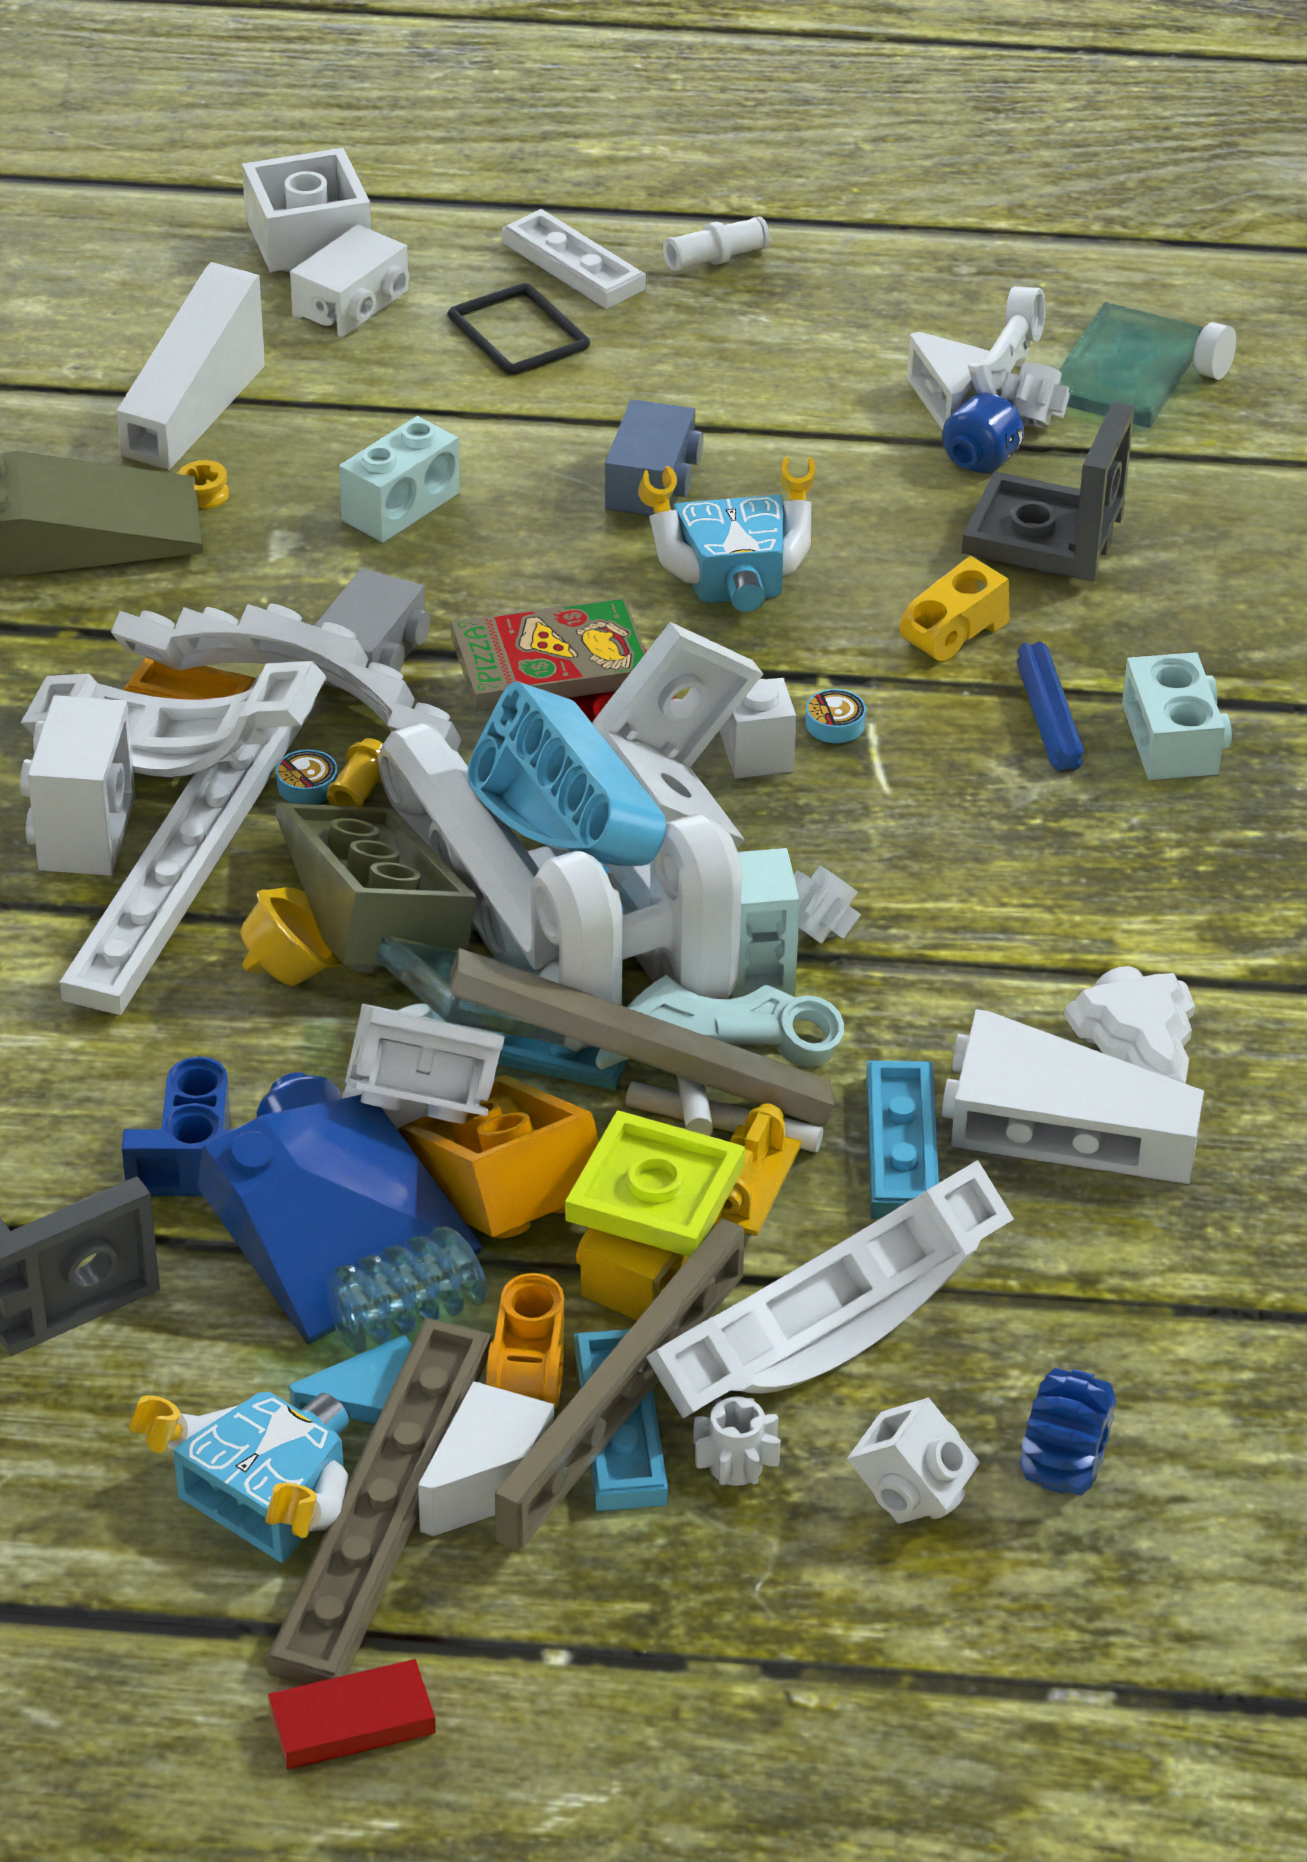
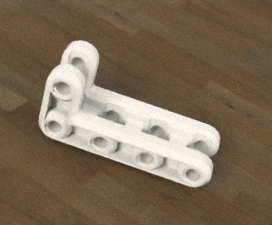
(559, 908)

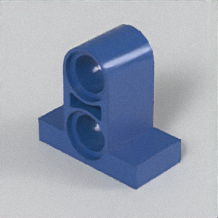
(193, 1115)

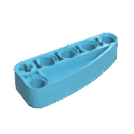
(561, 781)

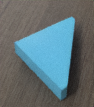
(358, 1382)

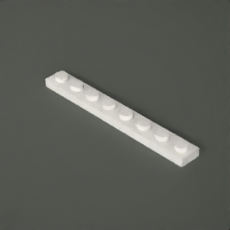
(169, 876)

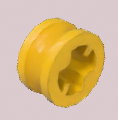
(210, 482)

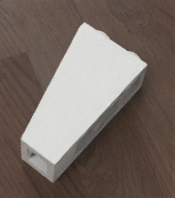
(195, 369)
(1067, 1104)

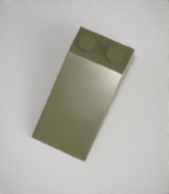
(91, 514)
(373, 880)

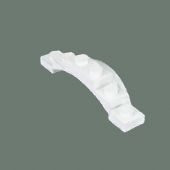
(279, 637)
(191, 735)
(835, 1300)

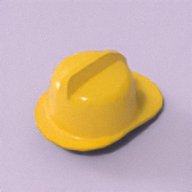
(285, 938)

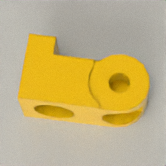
(955, 610)

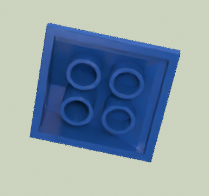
(320, 1194)

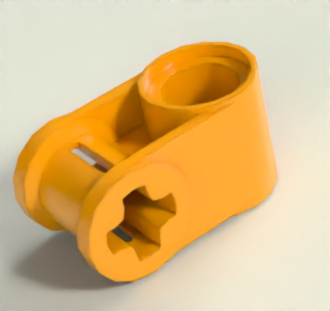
(529, 1339)

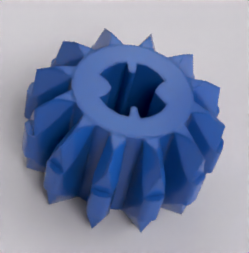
(1068, 1431)

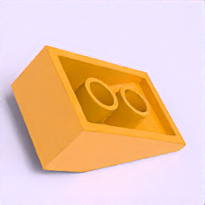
(508, 1163)

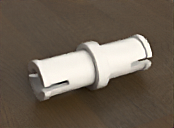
(716, 243)

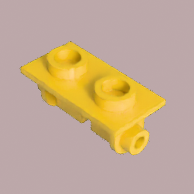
(765, 1169)

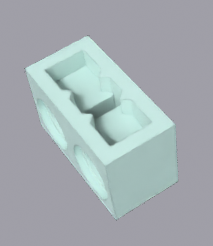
(399, 479)
(1175, 716)
(767, 922)

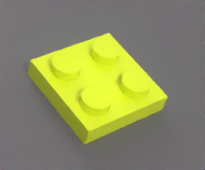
(655, 1183)

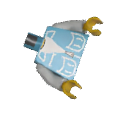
(732, 545)
(255, 1464)

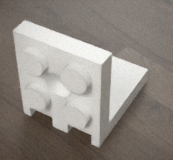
(665, 736)

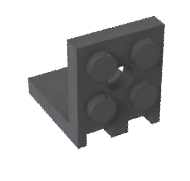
(1071, 521)
(39, 1263)

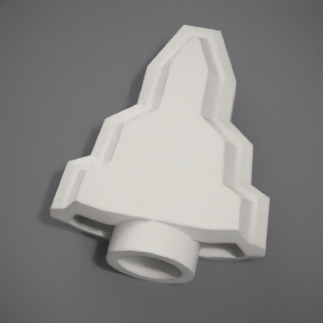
(1137, 1019)

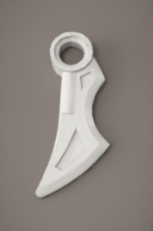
(1023, 325)

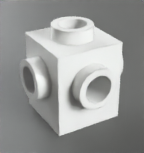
(914, 1462)

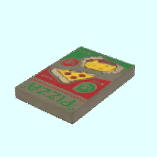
(555, 649)

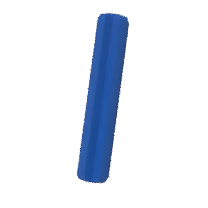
(1050, 706)

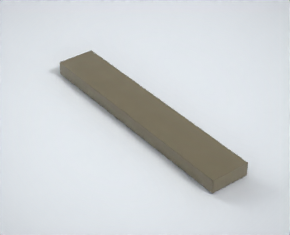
(640, 1037)
(615, 1388)
(377, 1507)

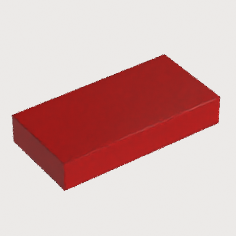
(351, 1713)

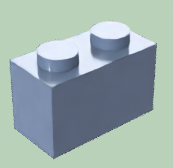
(649, 440)

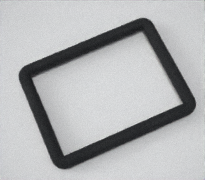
(582, 341)

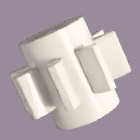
(1036, 394)
(825, 904)
(736, 1441)

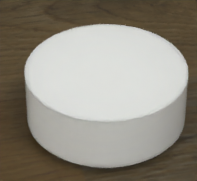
(1215, 350)

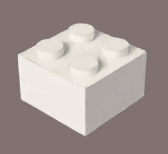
(302, 204)
(79, 785)

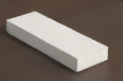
(574, 258)

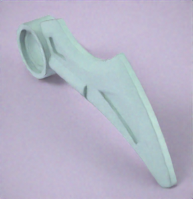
(754, 1019)

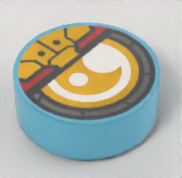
(835, 716)
(305, 776)

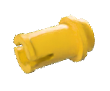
(357, 776)

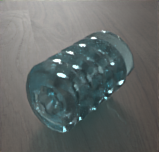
(403, 1283)

